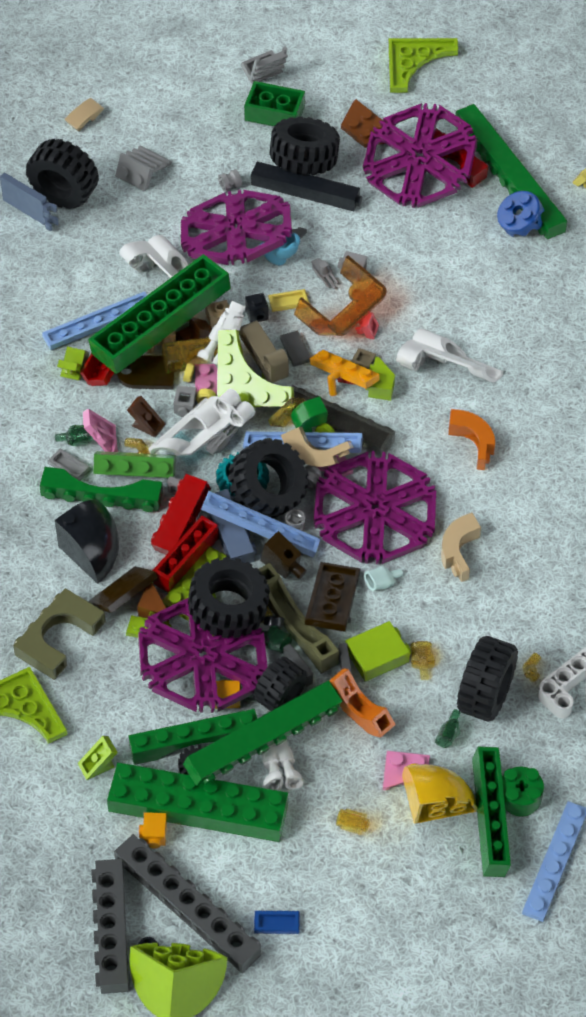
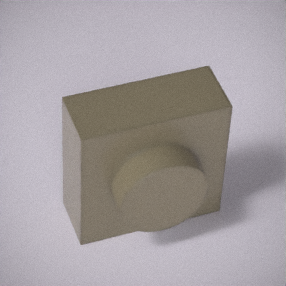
(363, 358)

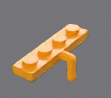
(344, 369)

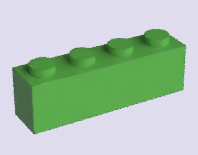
(134, 464)

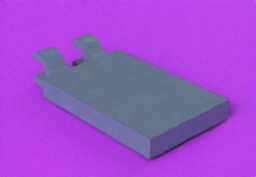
(28, 201)

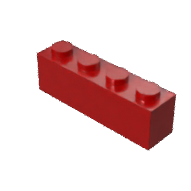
(181, 513)
(185, 553)

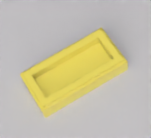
(286, 300)

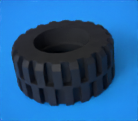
(304, 145)
(62, 173)
(287, 466)
(233, 577)
(487, 678)

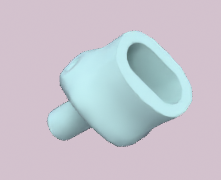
(381, 577)

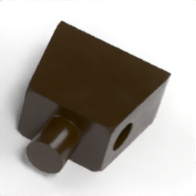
(283, 556)

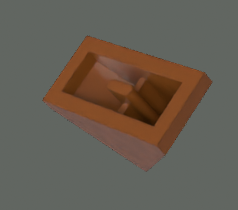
(150, 602)

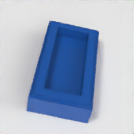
(276, 922)

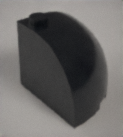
(89, 538)

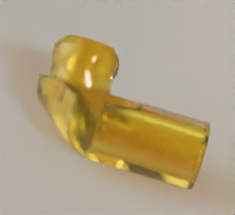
(137, 443)
(529, 667)

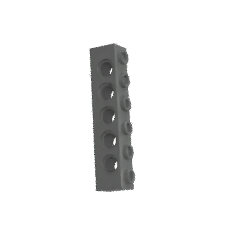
(115, 980)

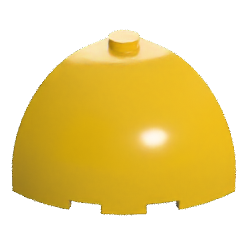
(436, 793)

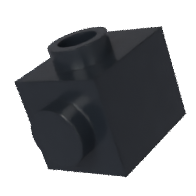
(256, 307)

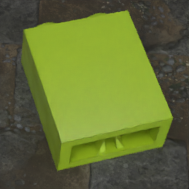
(378, 651)

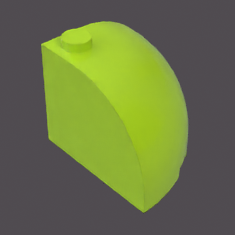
(176, 978)

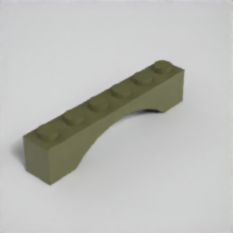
(313, 642)

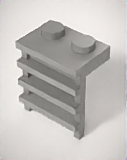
(265, 65)
(138, 166)

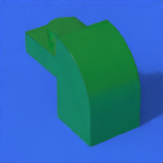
(309, 414)

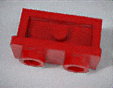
(95, 372)

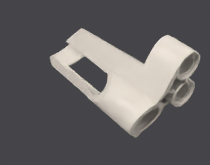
(158, 250)
(441, 349)
(212, 416)

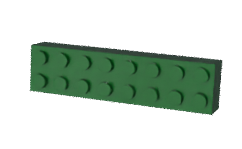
(159, 313)
(213, 806)

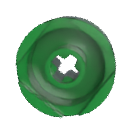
(522, 790)

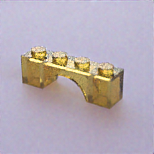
(179, 353)

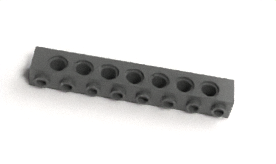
(239, 957)

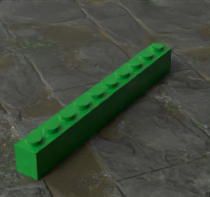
(510, 170)

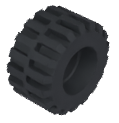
(280, 683)

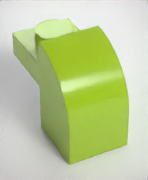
(73, 363)

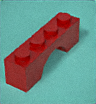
(479, 168)

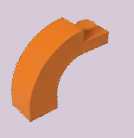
(476, 429)
(369, 716)

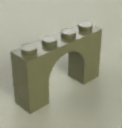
(64, 609)

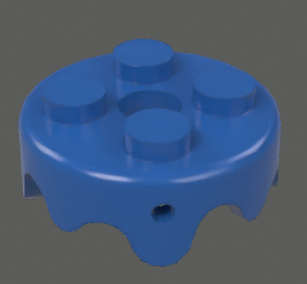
(526, 221)

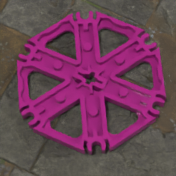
(422, 143)
(249, 225)
(361, 505)
(203, 668)

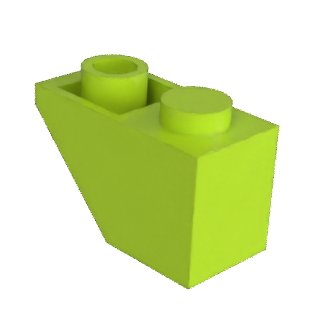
(384, 387)

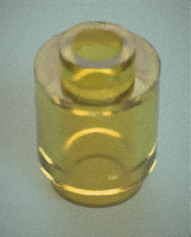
(352, 821)

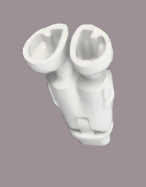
(229, 320)
(281, 756)

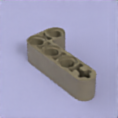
(272, 362)

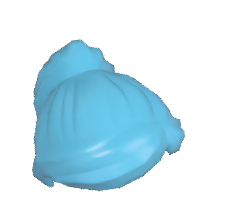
(280, 254)

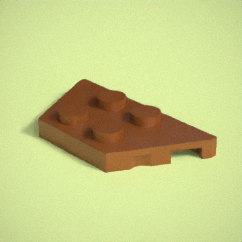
(360, 122)

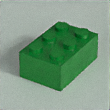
(272, 103)

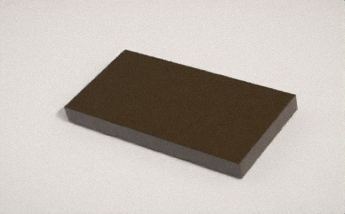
(332, 596)

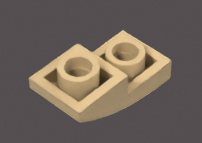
(83, 113)

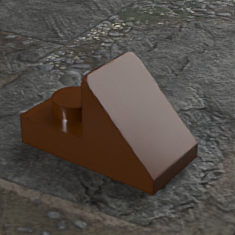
(197, 329)
(145, 417)

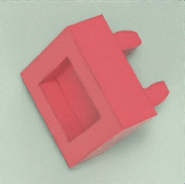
(368, 326)

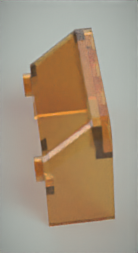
(365, 296)

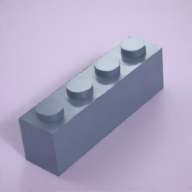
(233, 537)

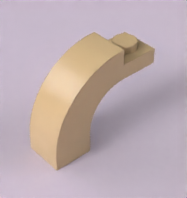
(312, 455)
(456, 535)

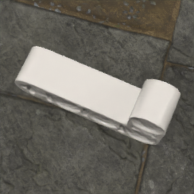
(559, 689)

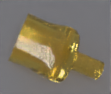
(422, 657)

